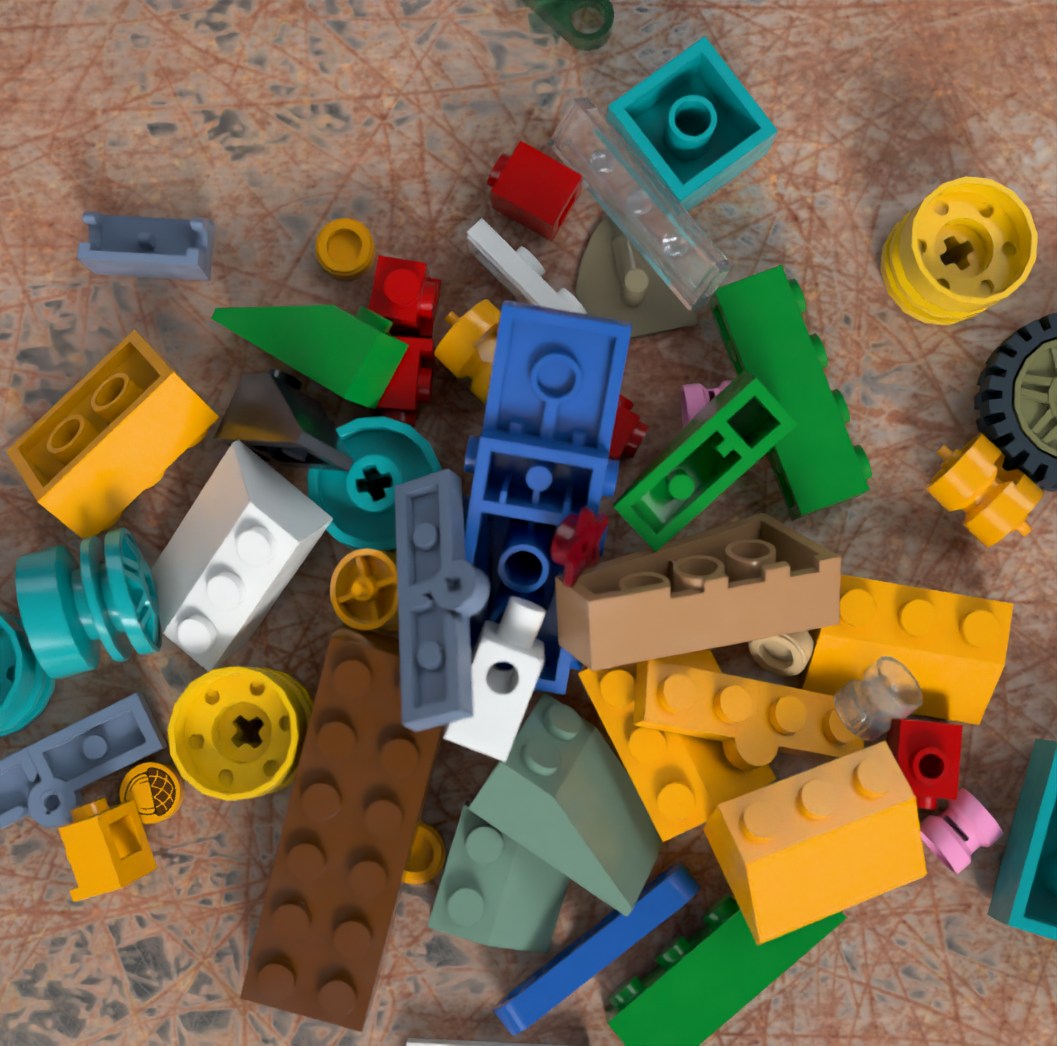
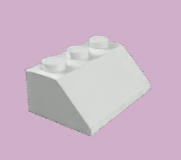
(233, 556)

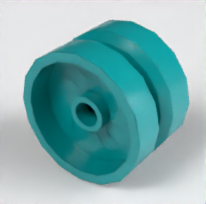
(380, 452)

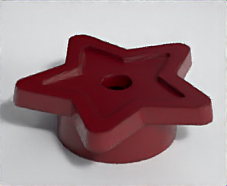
(578, 543)

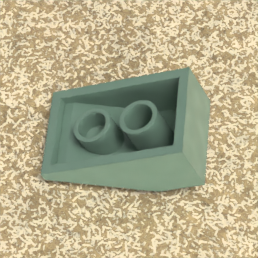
(572, 805)

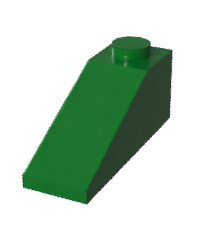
(325, 343)
(704, 459)

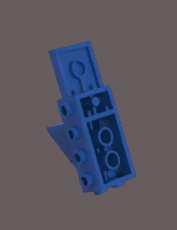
(541, 459)

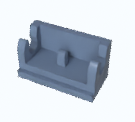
(148, 246)

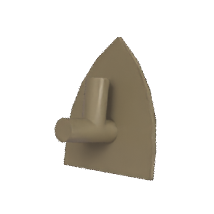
(623, 286)

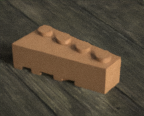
(699, 594)

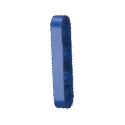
(595, 949)

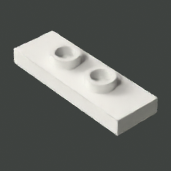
(517, 270)

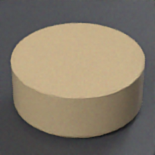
(783, 653)

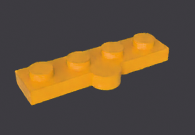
(743, 713)

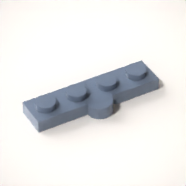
(435, 601)
(49, 774)

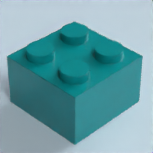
(693, 124)

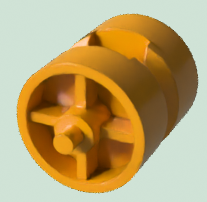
(471, 346)
(989, 495)
(366, 590)

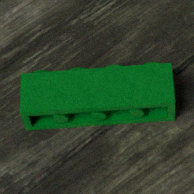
(769, 339)
(706, 978)

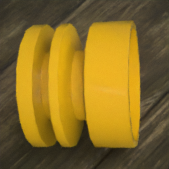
(984, 233)
(212, 730)

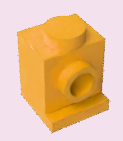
(106, 847)

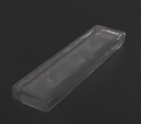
(640, 204)

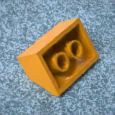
(111, 437)
(943, 638)
(673, 773)
(819, 841)

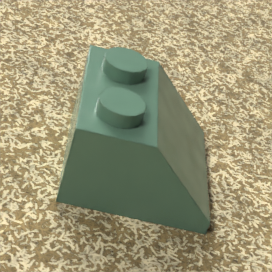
(497, 890)

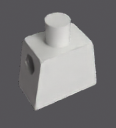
(499, 693)

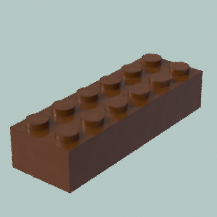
(343, 839)

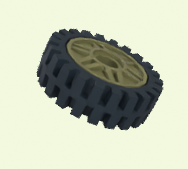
(1021, 401)

